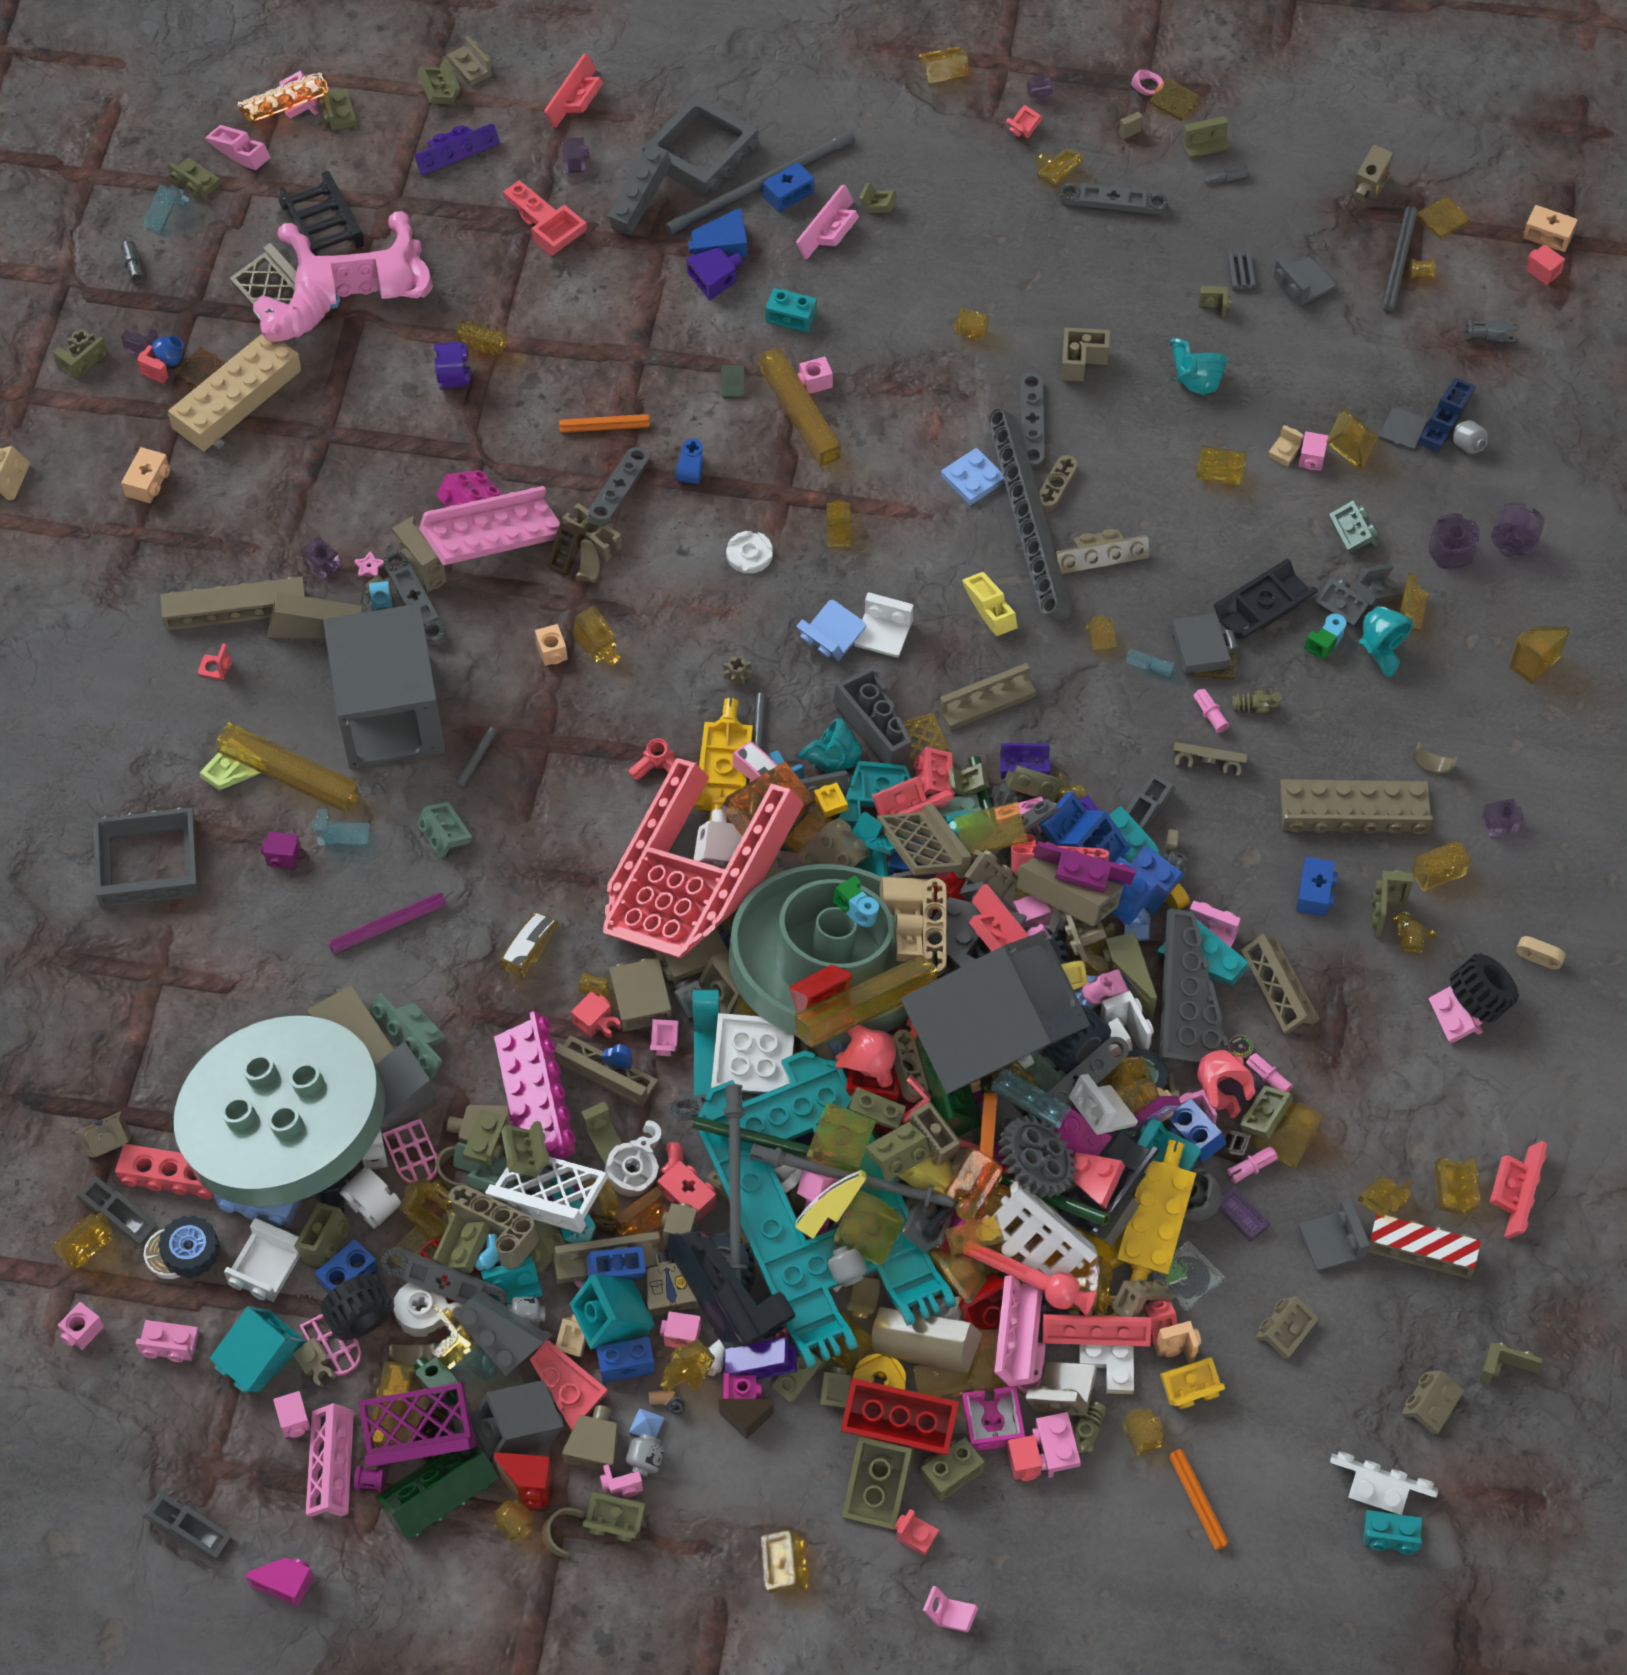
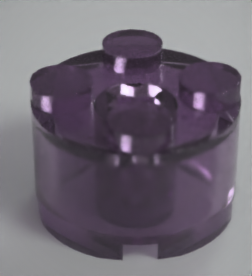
(1517, 530)
(1454, 541)

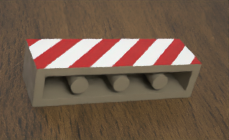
(1424, 1245)

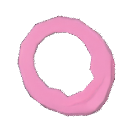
(1145, 74)

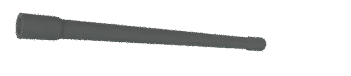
(685, 220)

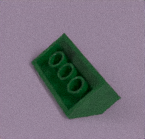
(955, 1107)
(436, 1490)

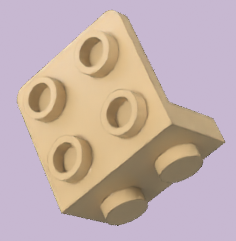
(12, 471)

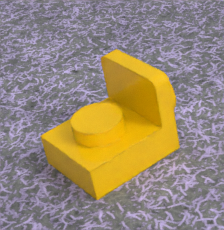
(830, 800)

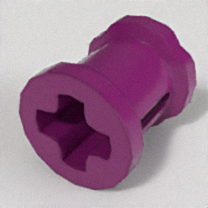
(369, 1479)

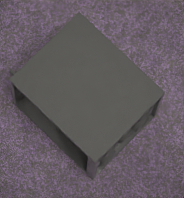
(383, 686)
(995, 1011)

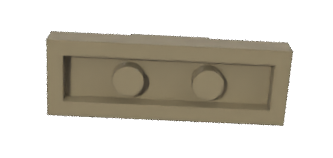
(1209, 755)

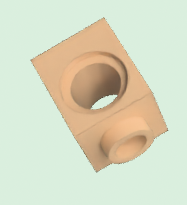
(550, 637)

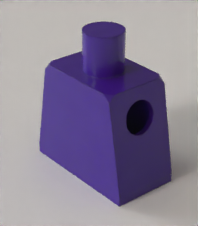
(713, 271)

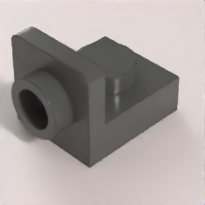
(684, 996)

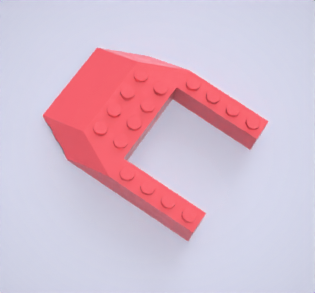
(677, 901)

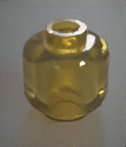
(514, 1519)

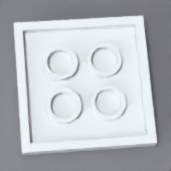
(750, 1053)

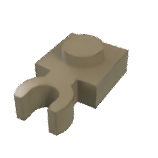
(313, 1359)

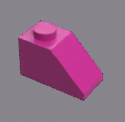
(282, 1579)

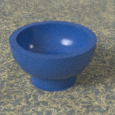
(169, 349)

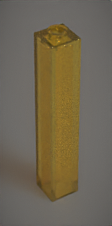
(799, 406)
(288, 767)
(863, 1001)

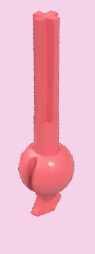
(1060, 1290)

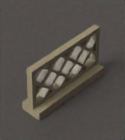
(276, 262)
(940, 837)

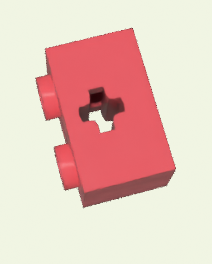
(682, 1179)

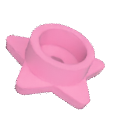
(371, 571)

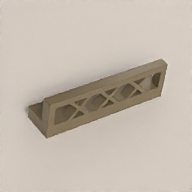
(988, 698)
(1288, 982)
(604, 1075)
(570, 1260)

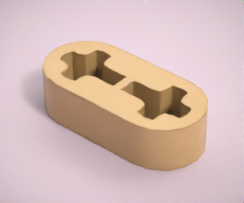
(1540, 952)

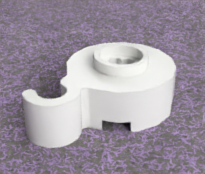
(641, 1156)
(424, 1321)

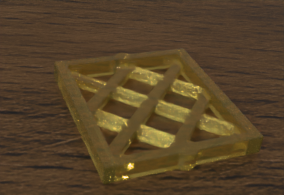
(937, 731)

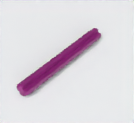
(386, 923)

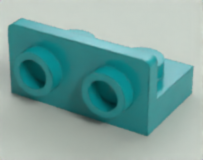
(515, 1282)
(1392, 1532)

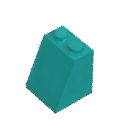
(610, 1311)
(256, 1349)

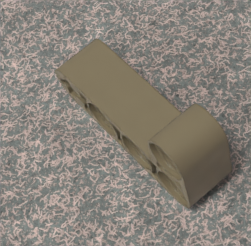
(514, 1228)

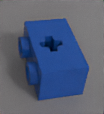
(788, 187)
(1316, 885)
(618, 1263)
(625, 1360)

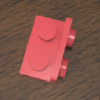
(933, 770)

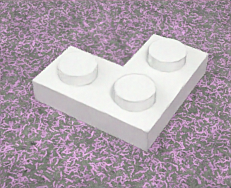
(1118, 1365)

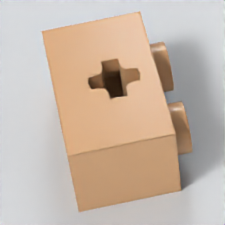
(1550, 228)
(145, 475)

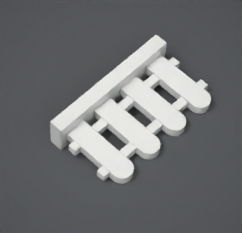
(1041, 1215)

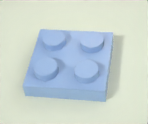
(973, 476)

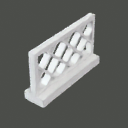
(546, 1211)

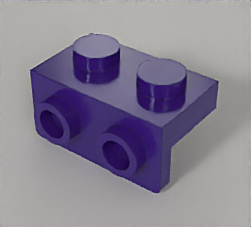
(1029, 755)

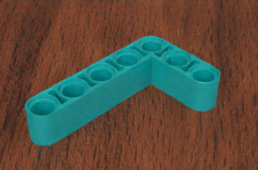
(705, 1020)

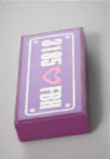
(1157, 1110)

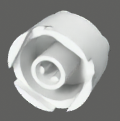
(370, 1197)

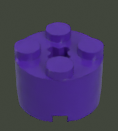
(451, 365)

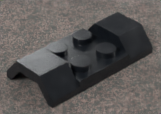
(1263, 600)
(1136, 1160)

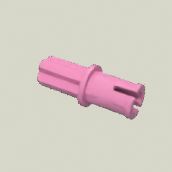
(1211, 711)
(1268, 1073)
(1252, 1164)

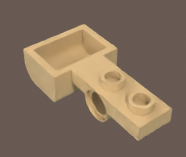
(905, 902)

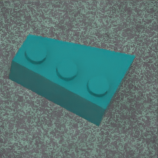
(1224, 963)

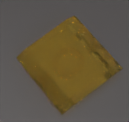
(983, 1364)

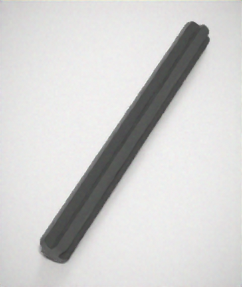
(1399, 259)

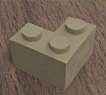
(1081, 348)

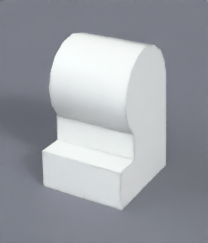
(376, 1151)

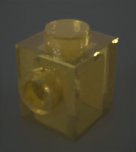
(1143, 1430)

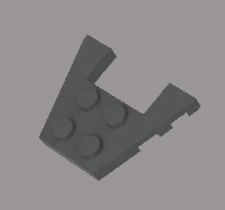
(960, 934)

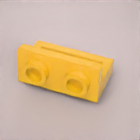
(1191, 1383)

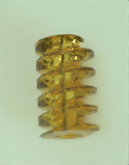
(482, 338)

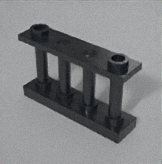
(335, 203)

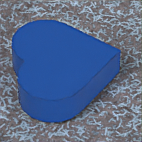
(618, 1056)

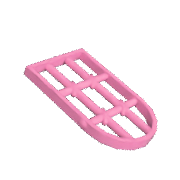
(415, 1143)
(333, 1356)

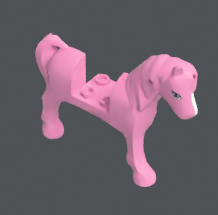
(325, 277)

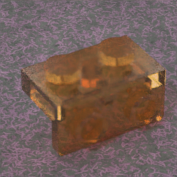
(975, 1178)

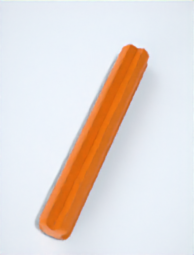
(604, 423)
(1199, 1500)

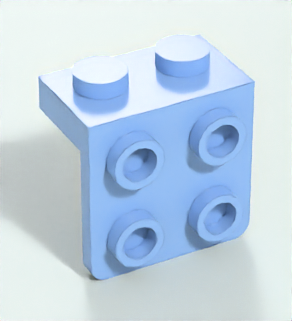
(832, 630)

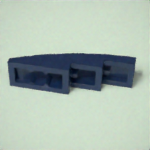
(1446, 415)

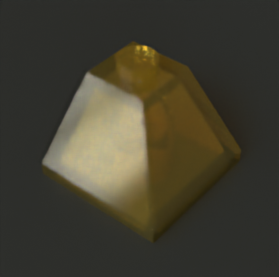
(1352, 438)
(1292, 1134)
(960, 1272)

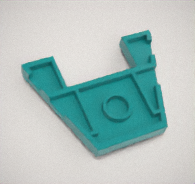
(868, 780)

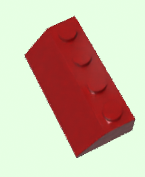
(899, 1416)

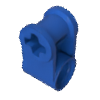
(690, 462)

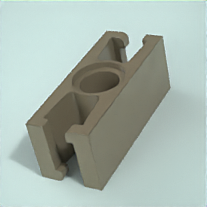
(599, 535)

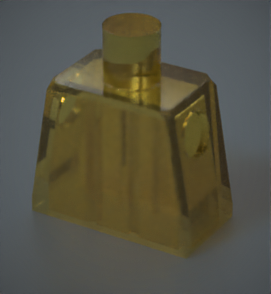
(595, 636)

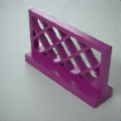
(419, 1448)

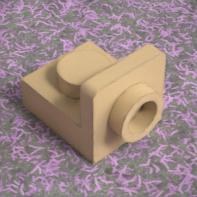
(1286, 446)
(570, 1337)

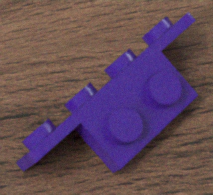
(455, 146)

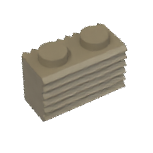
(940, 1138)

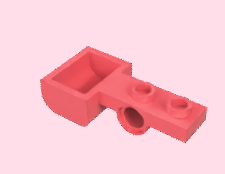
(553, 227)

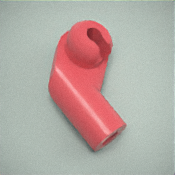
(675, 1154)

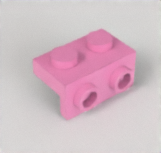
(1221, 923)
(1453, 1016)
(1056, 1443)

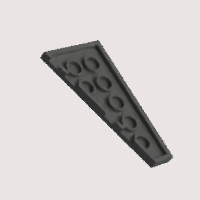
(1189, 1001)

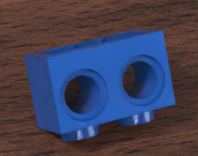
(1199, 1128)
(341, 1266)

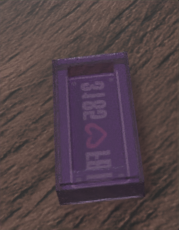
(1243, 1214)

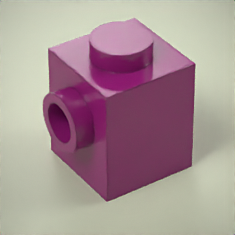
(281, 849)

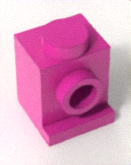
(733, 1382)

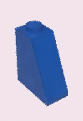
(723, 233)

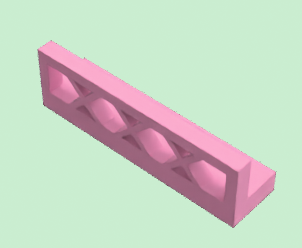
(1020, 1331)
(334, 1459)

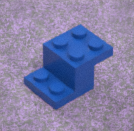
(1084, 828)
(1150, 887)

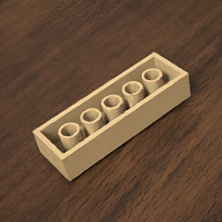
(234, 391)

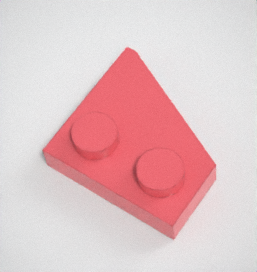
(1097, 1176)

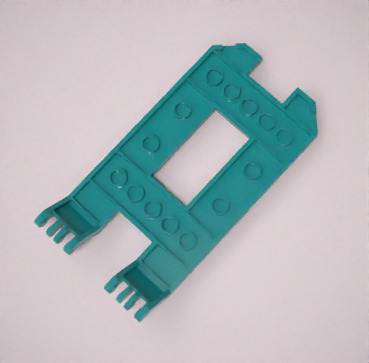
(768, 1222)

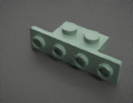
(410, 1026)
(482, 1175)

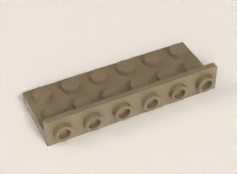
(1355, 806)

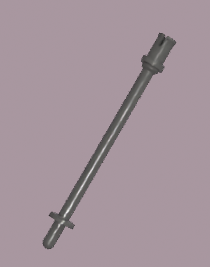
(734, 1113)
(778, 1158)

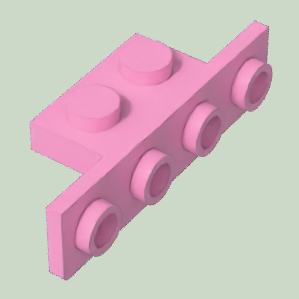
(829, 224)

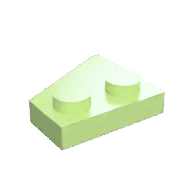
(225, 772)

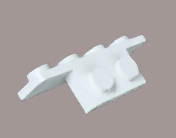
(1381, 1487)

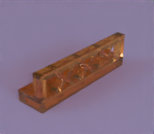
(283, 97)

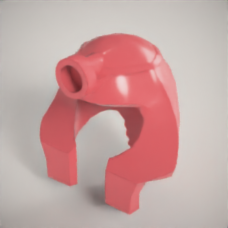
(870, 1053)
(1218, 1067)

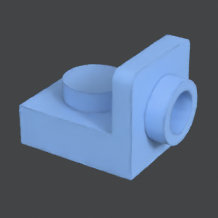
(1140, 926)

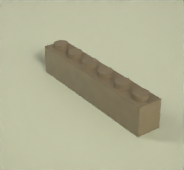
(225, 603)

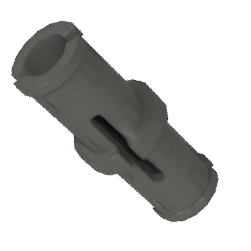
(132, 261)

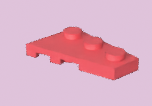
(571, 1386)

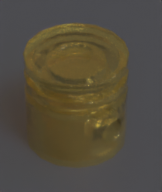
(971, 324)

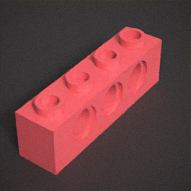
(135, 1158)

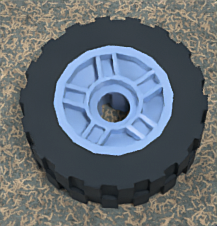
(184, 1233)

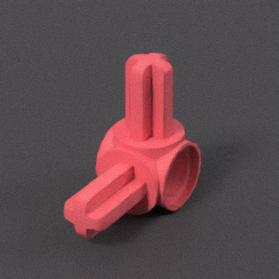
(663, 761)

